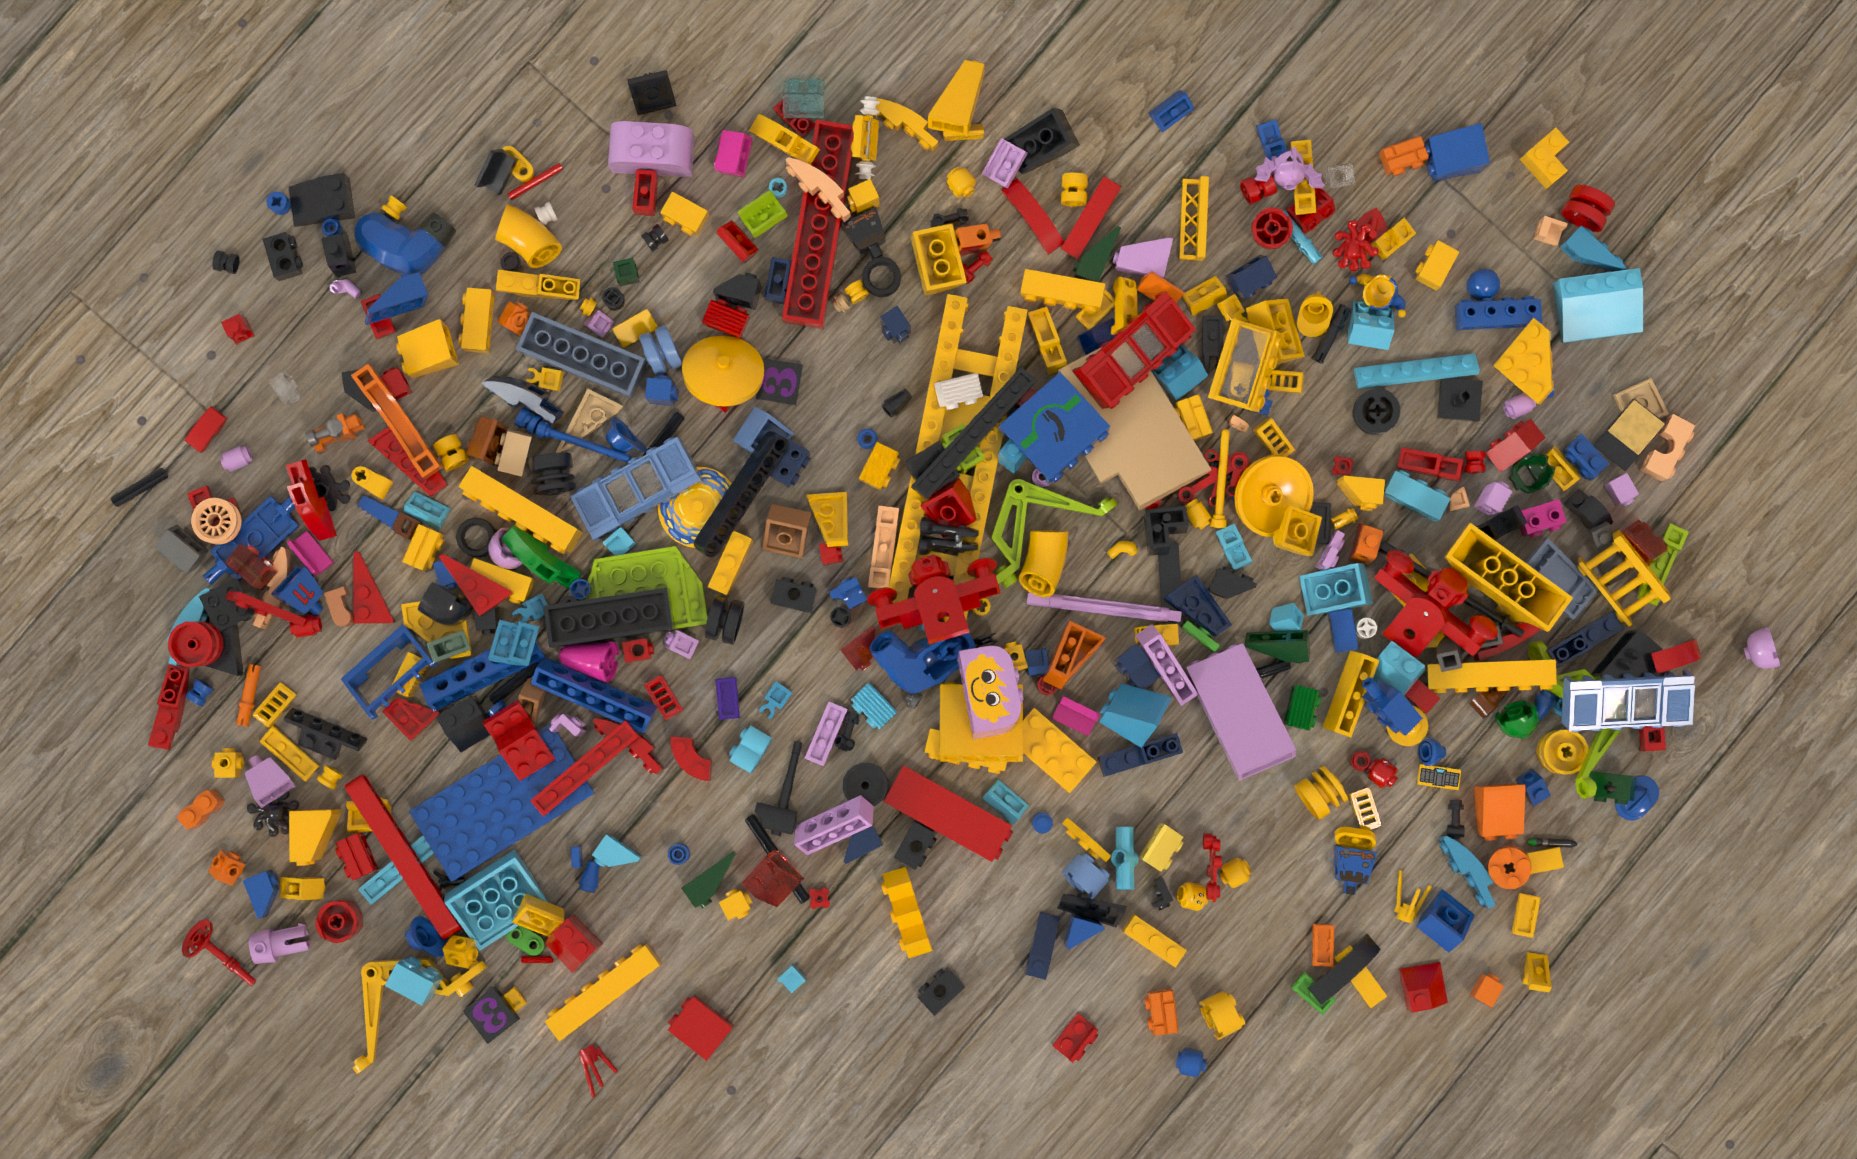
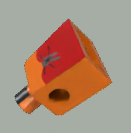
(975, 238)
(1366, 544)

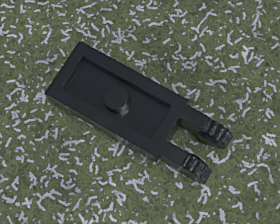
(1212, 339)

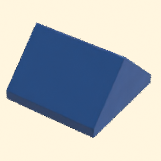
(1081, 930)

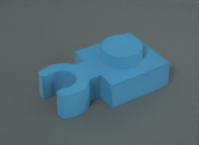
(533, 608)
(777, 697)

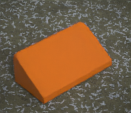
(1153, 284)

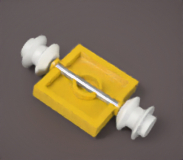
(866, 137)

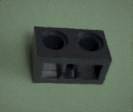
(279, 258)

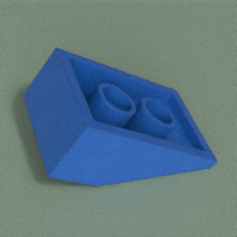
(403, 296)

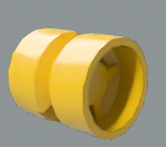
(1074, 182)
(447, 446)

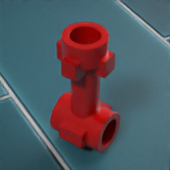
(984, 259)

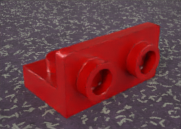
(1324, 209)
(1075, 1038)

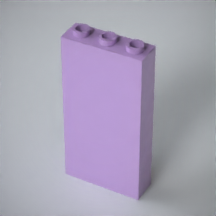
(1241, 711)

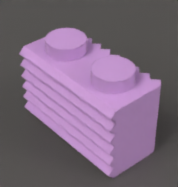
(1493, 498)

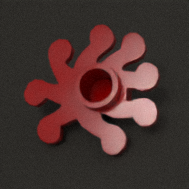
(1354, 247)

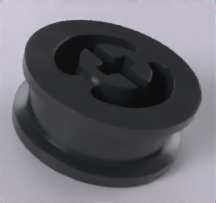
(1377, 427)

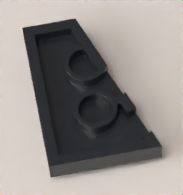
(1092, 909)

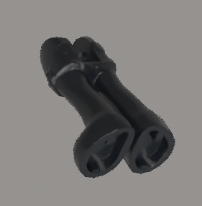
(927, 543)

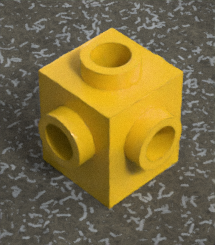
(227, 763)
(460, 951)

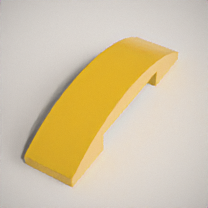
(1304, 193)

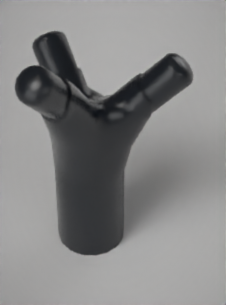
(446, 881)

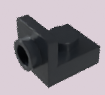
(1161, 890)

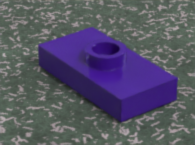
(727, 698)

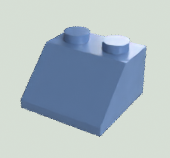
(756, 427)

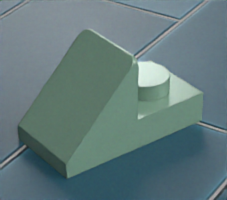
(448, 646)

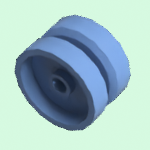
(659, 351)

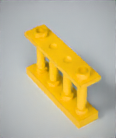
(1632, 560)

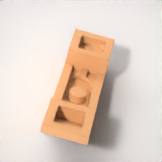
(883, 547)

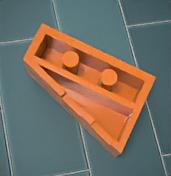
(1071, 653)

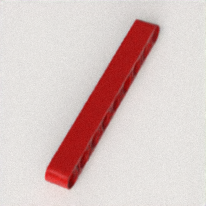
(402, 855)

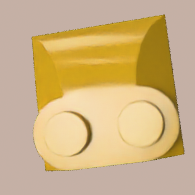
(1298, 531)

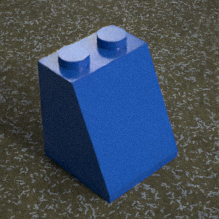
(1457, 153)

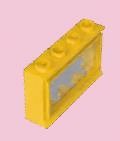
(1246, 365)

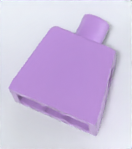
(267, 780)

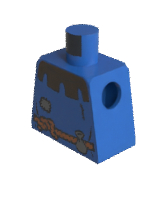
(1353, 867)

